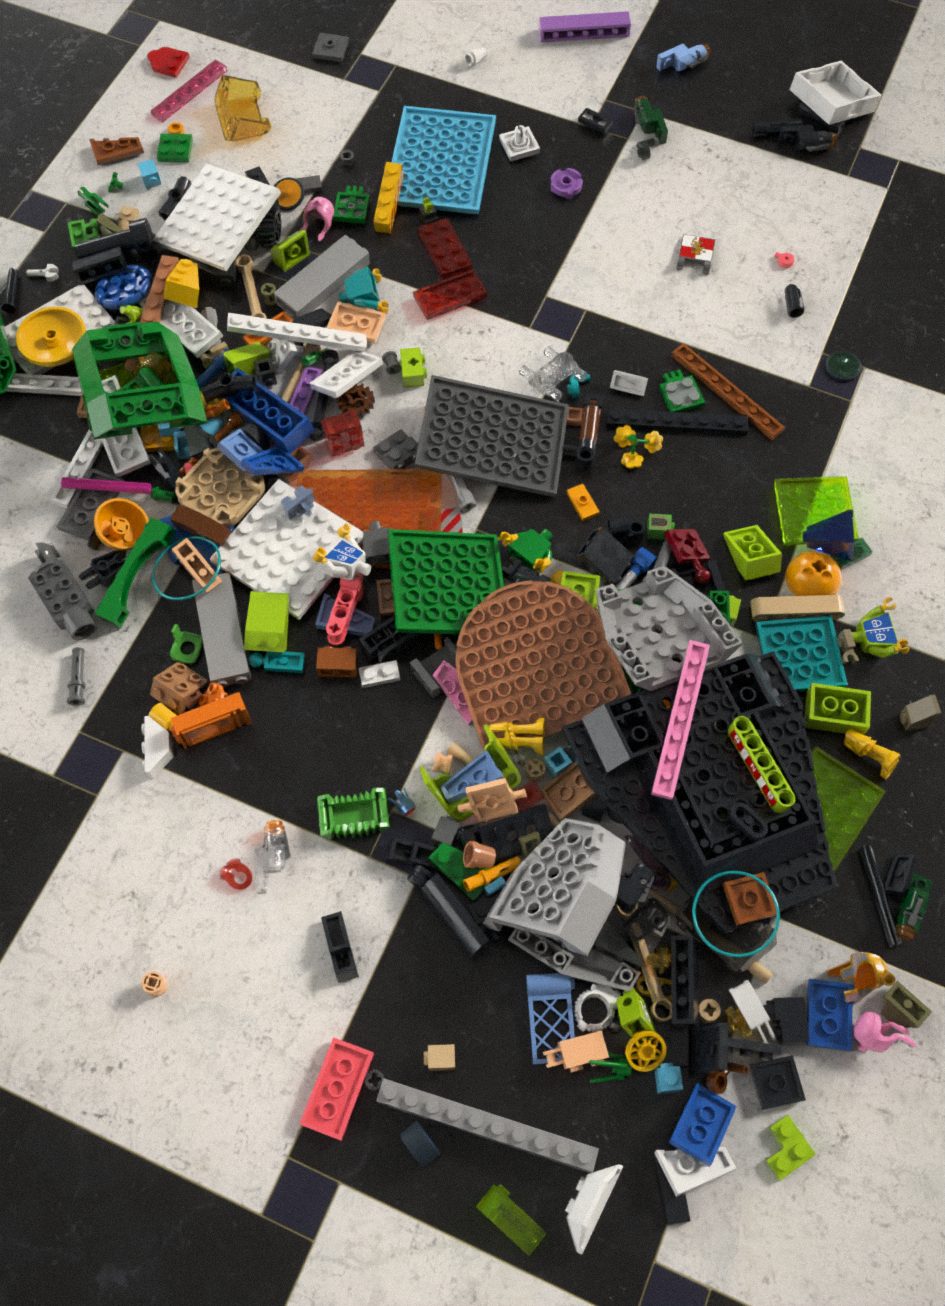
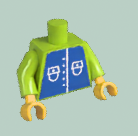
(877, 632)

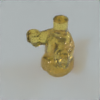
(737, 1022)

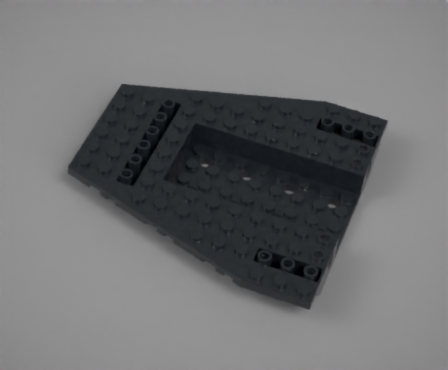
(619, 760)

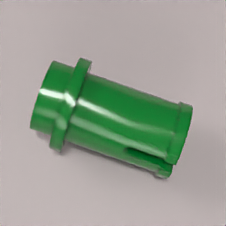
(159, 494)

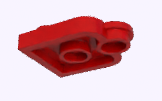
(168, 61)

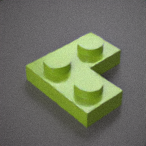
(794, 1149)

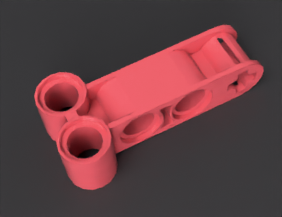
(349, 591)

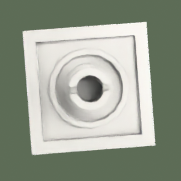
(519, 143)
(282, 352)

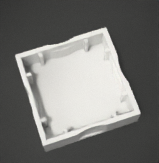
(835, 92)

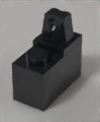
(790, 1020)

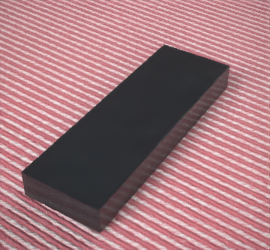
(675, 1207)

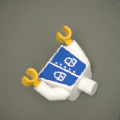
(344, 559)

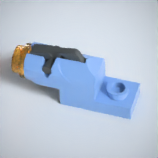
(682, 57)

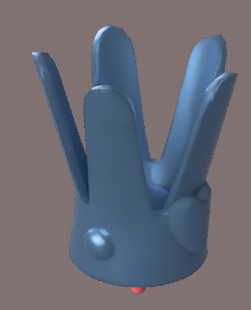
(407, 806)

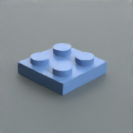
(238, 446)

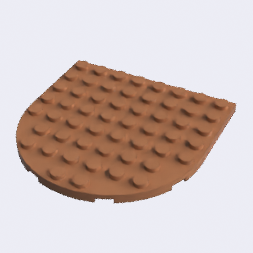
(535, 656)

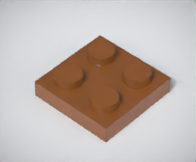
(749, 899)

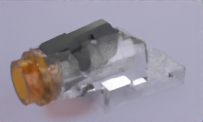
(272, 855)

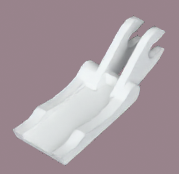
(752, 1009)

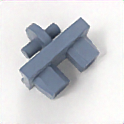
(300, 505)

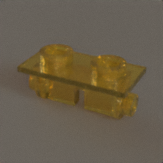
(660, 958)

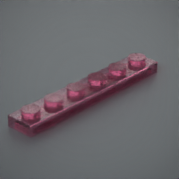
(189, 90)

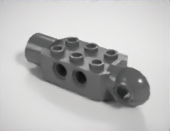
(62, 593)

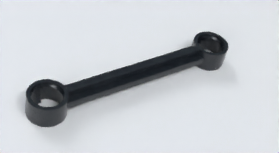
(323, 398)

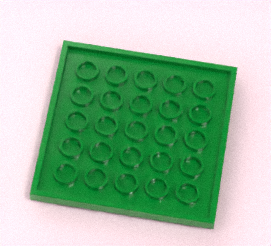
(441, 577)

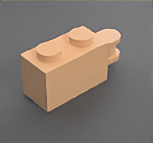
(578, 1051)

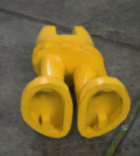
(511, 741)
(865, 746)

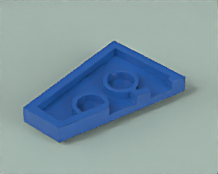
(272, 462)

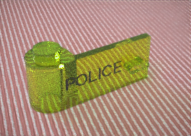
(511, 1219)

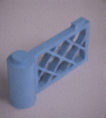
(549, 987)

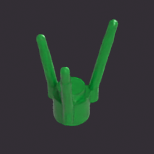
(619, 1066)

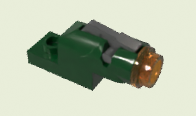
(650, 119)
(913, 907)

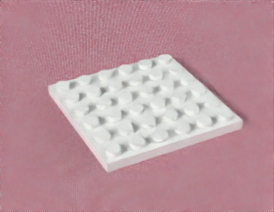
(216, 217)
(278, 553)

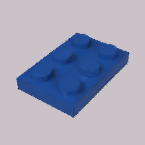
(829, 1015)
(703, 1125)

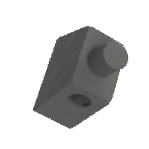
(376, 544)

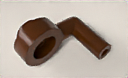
(717, 1081)

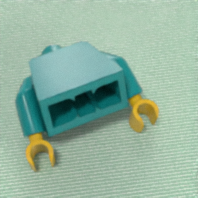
(363, 291)

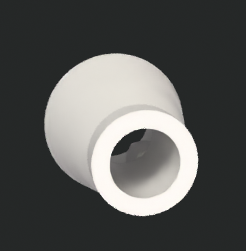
(472, 57)

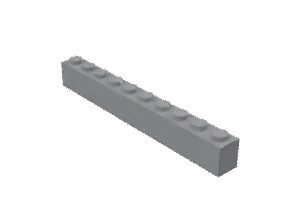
(488, 1125)

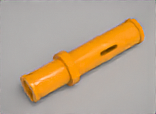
(484, 877)

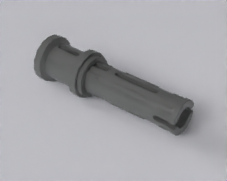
(76, 683)

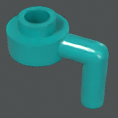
(573, 387)

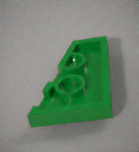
(450, 863)

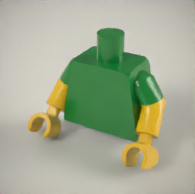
(530, 548)

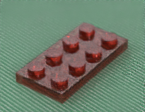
(445, 248)
(450, 294)

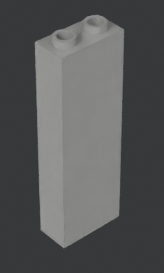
(321, 277)
(222, 633)

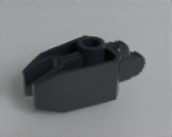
(104, 569)

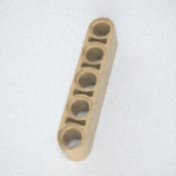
(796, 607)

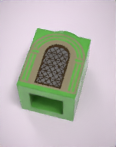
(658, 525)

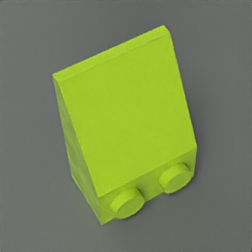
(753, 552)
(267, 622)

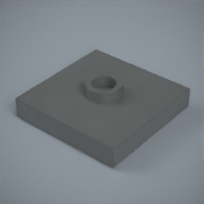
(330, 47)

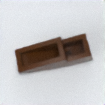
(200, 525)

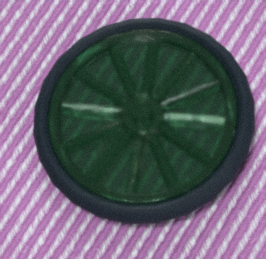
(843, 366)

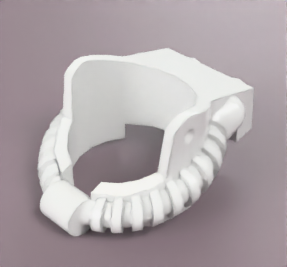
(603, 993)

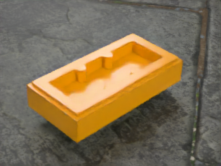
(583, 502)

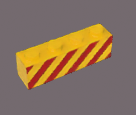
(388, 197)

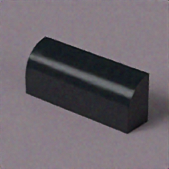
(455, 916)

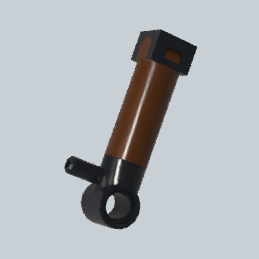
(588, 433)

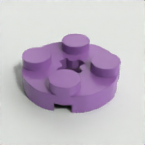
(566, 190)

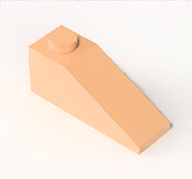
(195, 564)

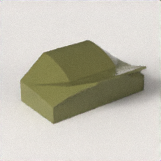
(107, 226)
(903, 1007)

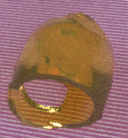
(156, 362)

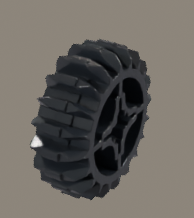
(270, 228)

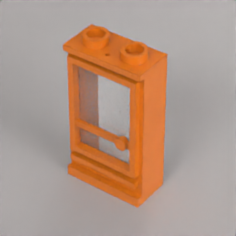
(210, 720)

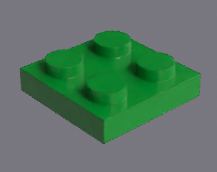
(174, 147)

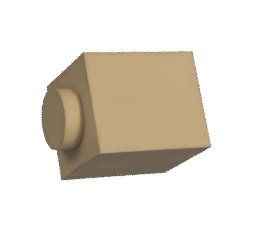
(440, 1057)

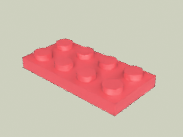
(337, 1089)

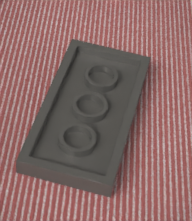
(80, 514)

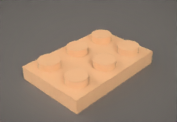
(357, 320)

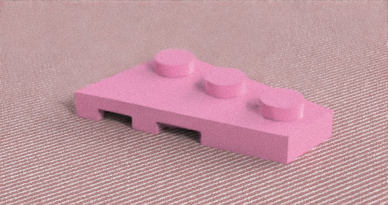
(448, 681)

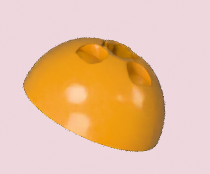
(119, 523)
(813, 574)

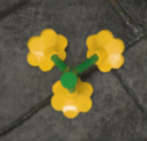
(626, 436)

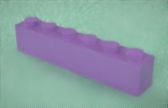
(584, 26)

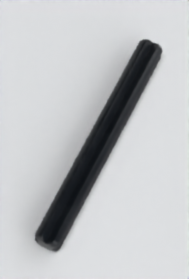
(880, 896)

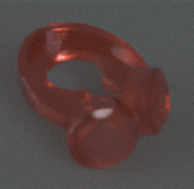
(225, 874)

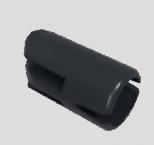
(794, 301)

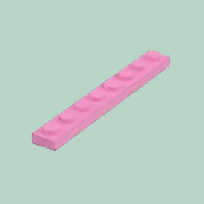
(680, 720)

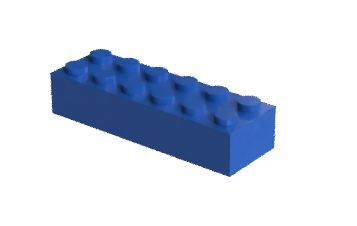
(277, 418)

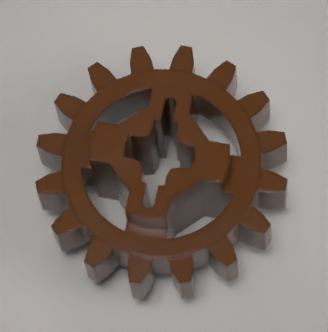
(356, 399)

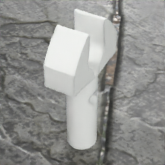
(48, 272)

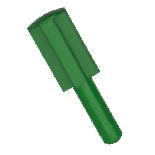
(312, 358)

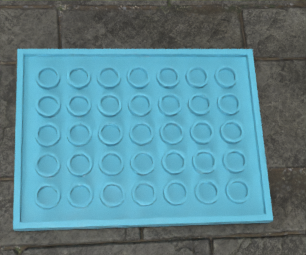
(443, 158)

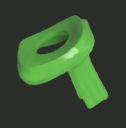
(181, 638)

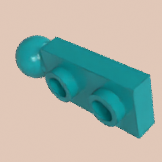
(279, 661)

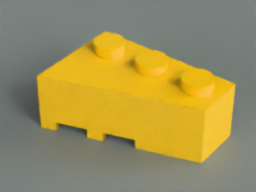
(183, 284)

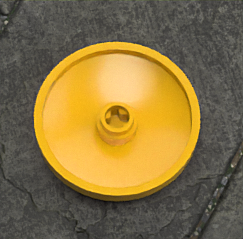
(49, 336)

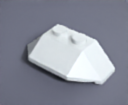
(589, 1204)

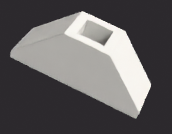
(157, 747)

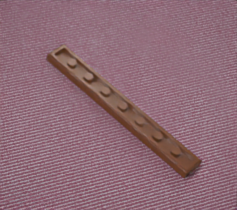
(727, 391)

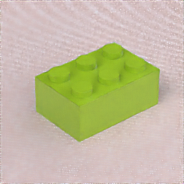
(837, 708)

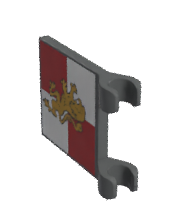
(696, 250)

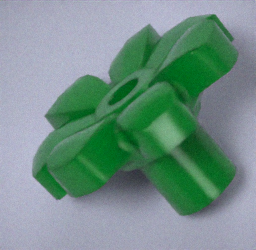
(114, 182)

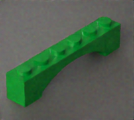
(153, 538)

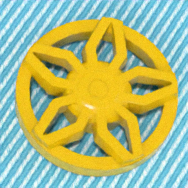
(645, 1051)

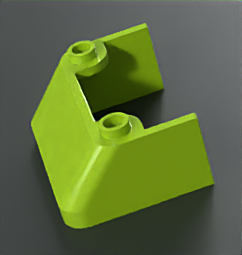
(502, 760)

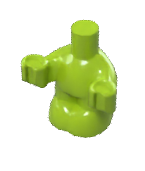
(133, 313)

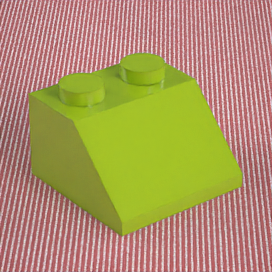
(291, 250)

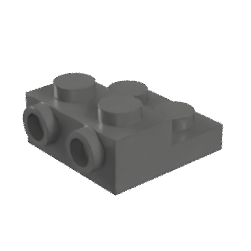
(397, 450)

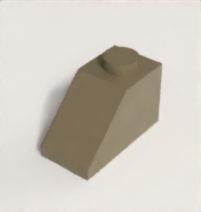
(920, 713)

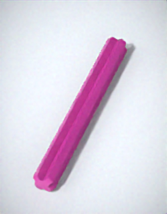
(106, 485)

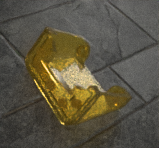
(239, 110)

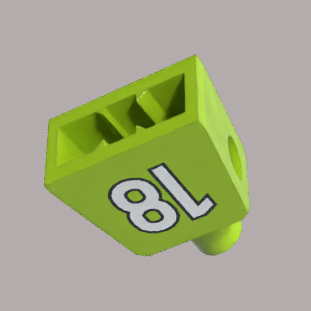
(631, 1009)

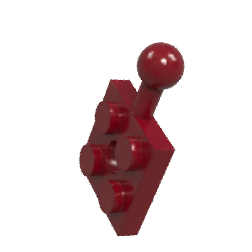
(689, 549)

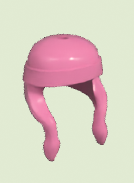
(322, 209)
(870, 1033)

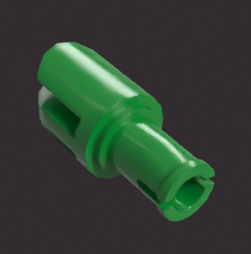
(92, 200)

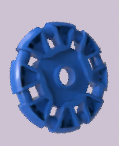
(120, 288)

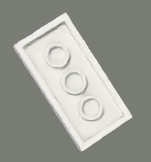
(346, 373)

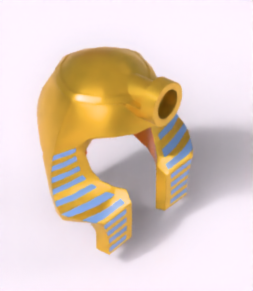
(868, 974)

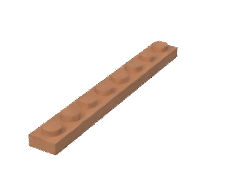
(155, 302)

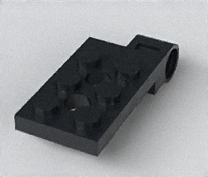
(495, 832)

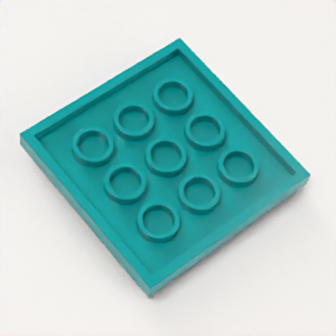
(805, 650)

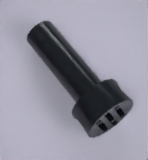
(137, 237)

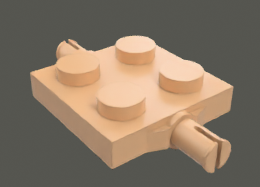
(491, 800)

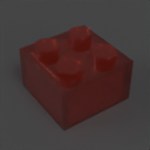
(342, 433)

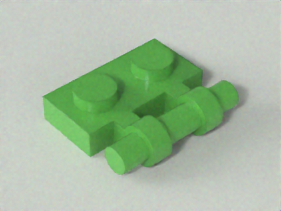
(78, 231)

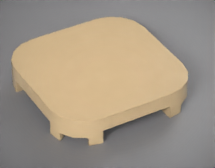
(219, 488)

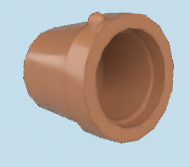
(478, 855)

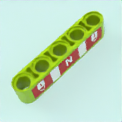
(761, 774)

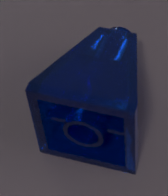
(832, 536)

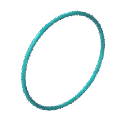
(203, 589)
(720, 951)

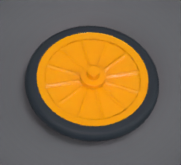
(291, 193)

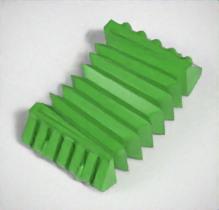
(353, 814)

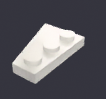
(688, 1173)

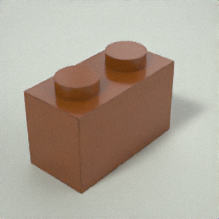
(337, 662)

